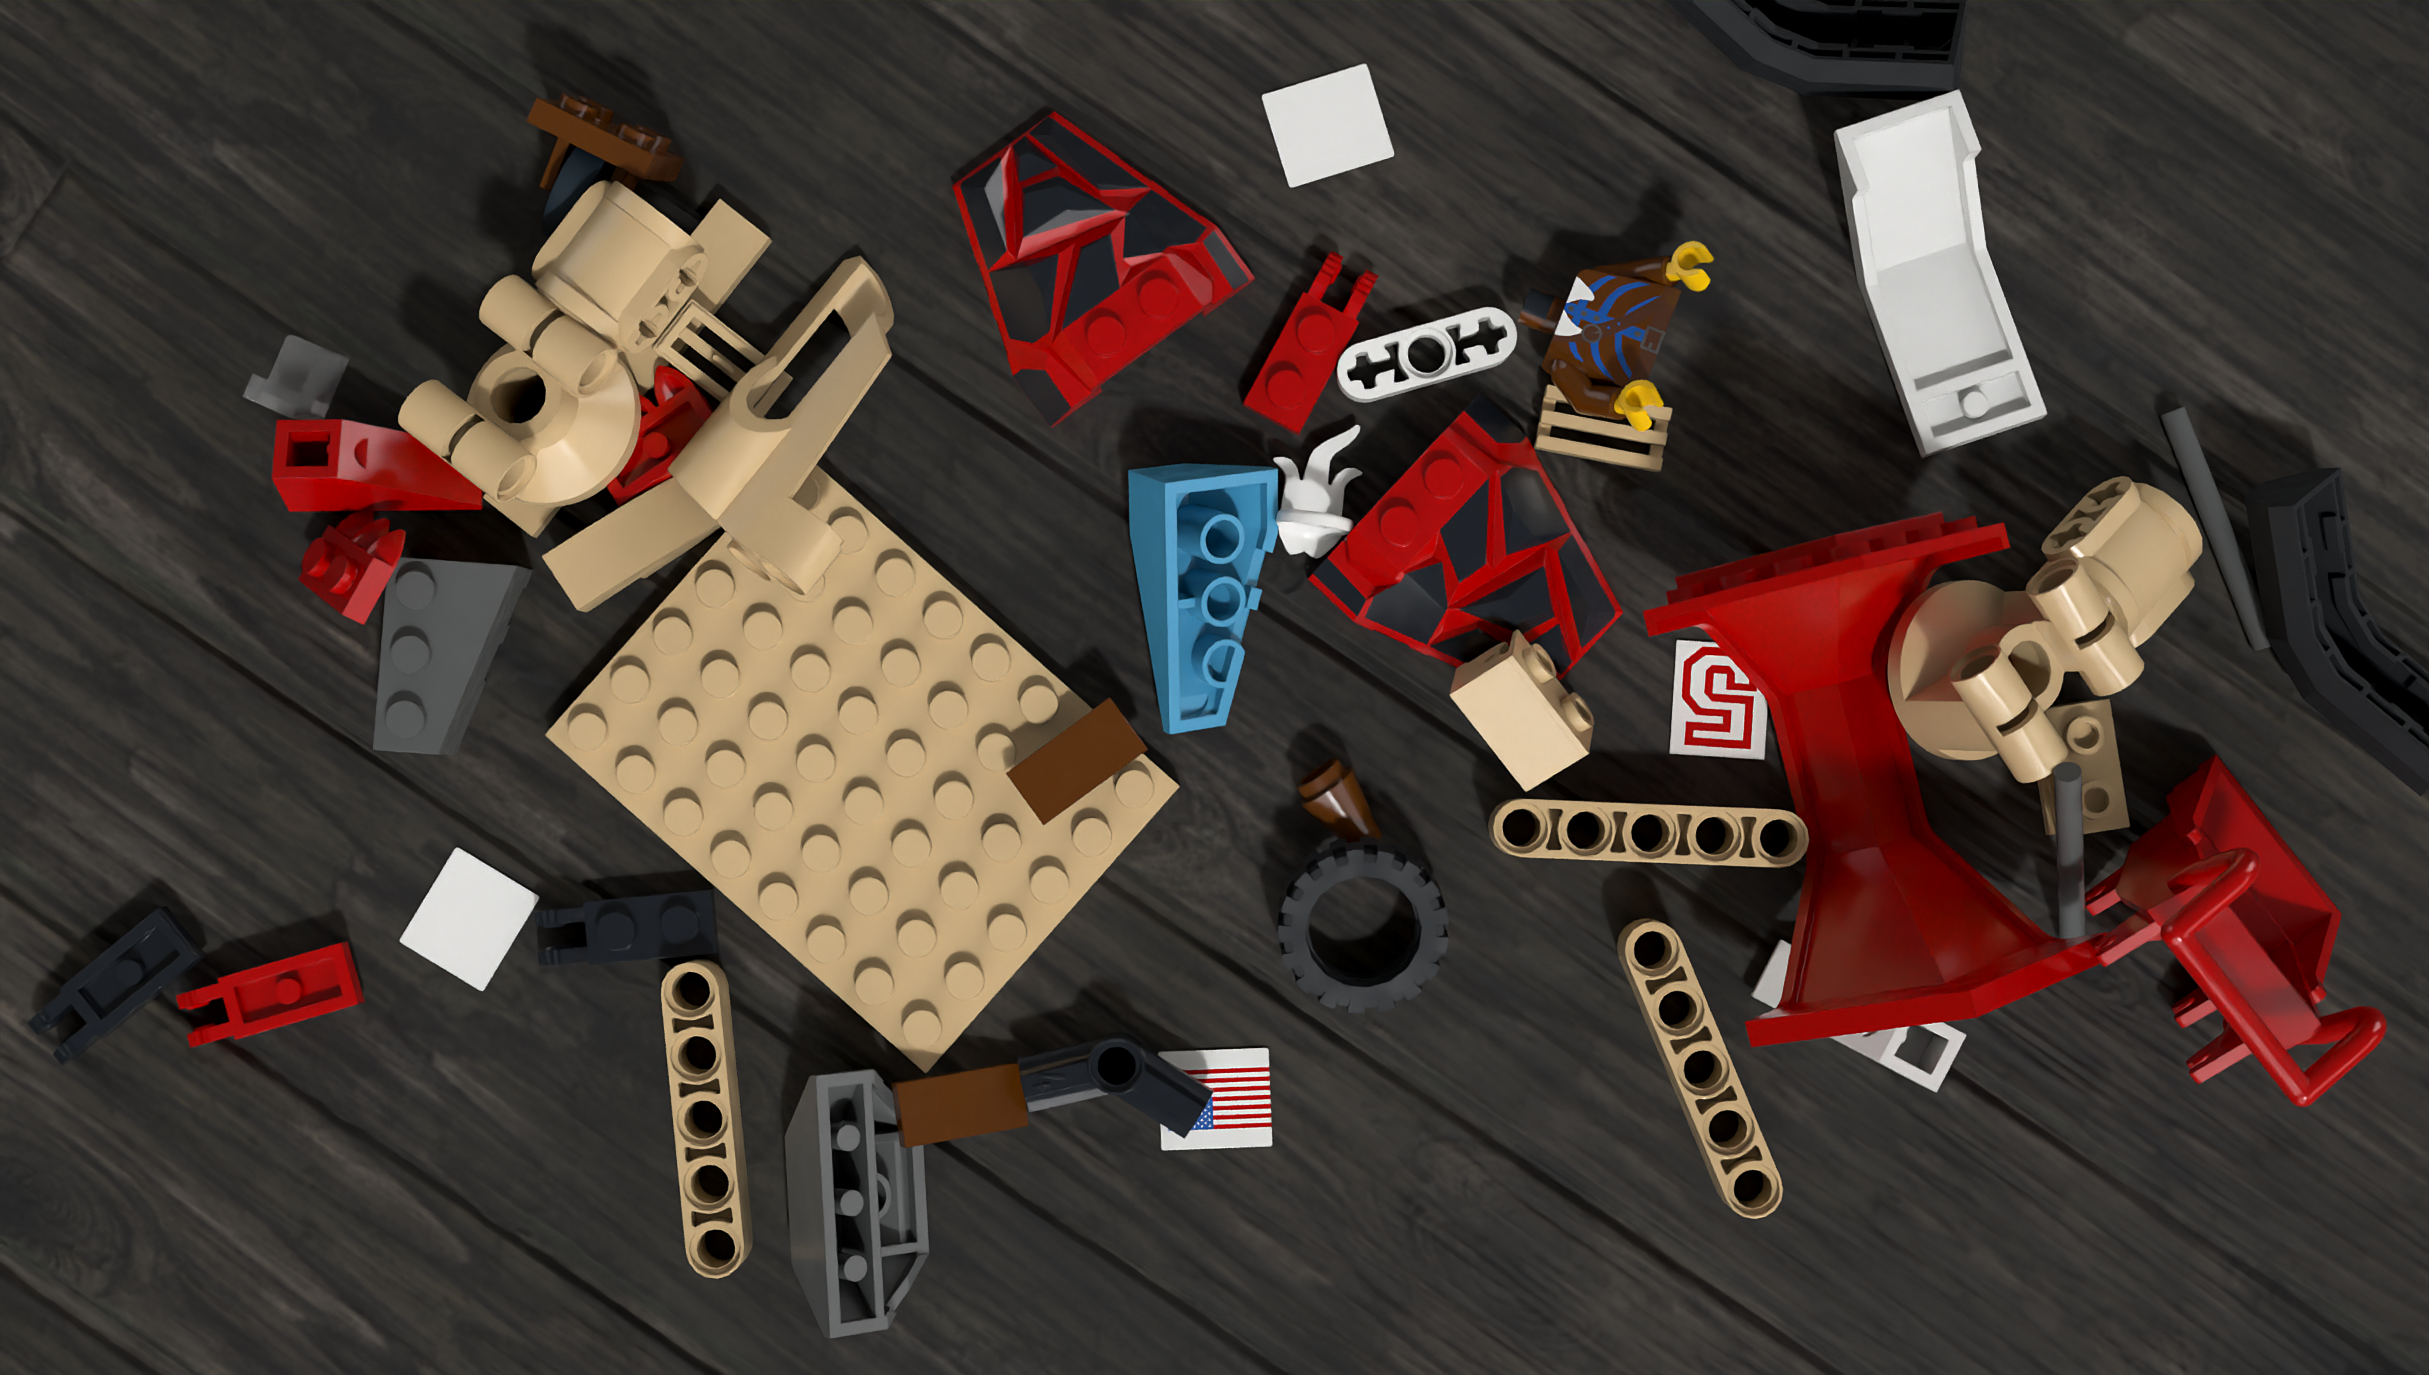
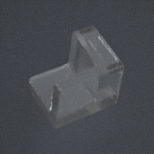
(299, 381)

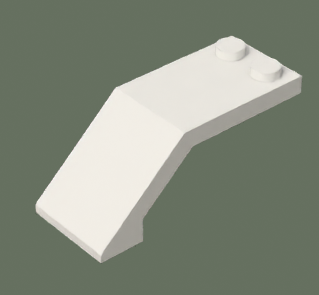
(1930, 275)

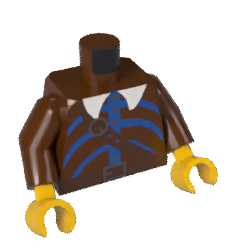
(1613, 331)

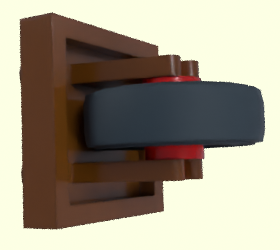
(595, 150)

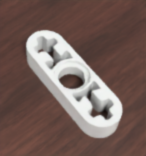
(1475, 356)

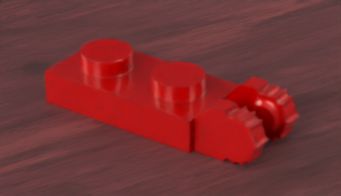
(1307, 350)
(278, 994)

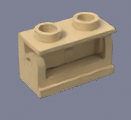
(1523, 710)
(2092, 745)

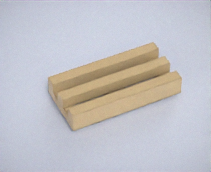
(679, 329)
(1656, 437)

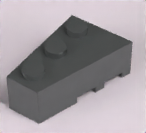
(438, 647)

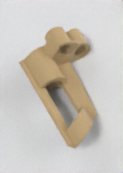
(753, 466)

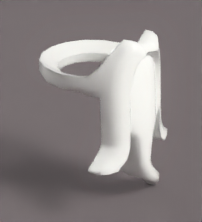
(1311, 507)

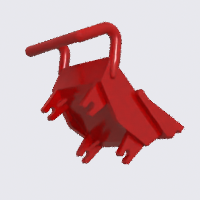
(2244, 928)

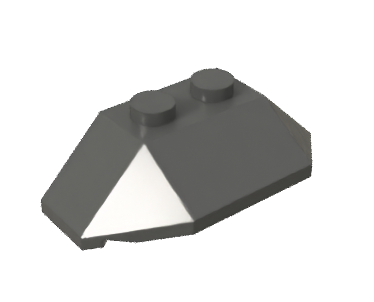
(853, 1203)

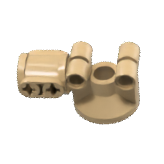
(603, 288)
(1986, 663)

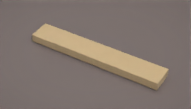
(732, 250)

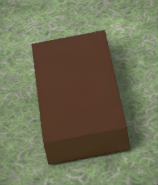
(1076, 761)
(959, 1104)

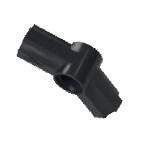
(1076, 1075)

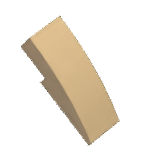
(629, 544)

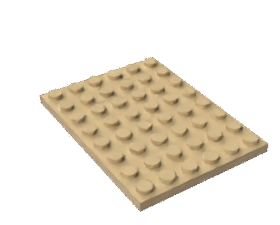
(851, 772)

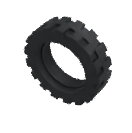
(1380, 986)

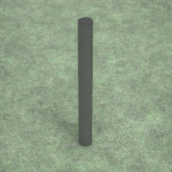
(2217, 525)
(2070, 849)

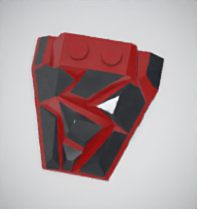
(1086, 261)
(1472, 553)

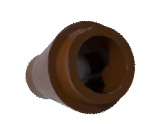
(1337, 801)

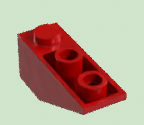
(363, 469)

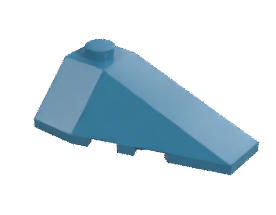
(1197, 566)

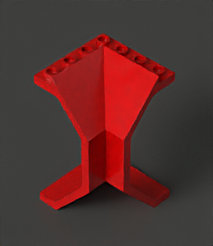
(1887, 910)

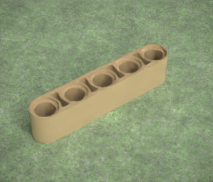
(1678, 837)
(1717, 1093)
(699, 1148)

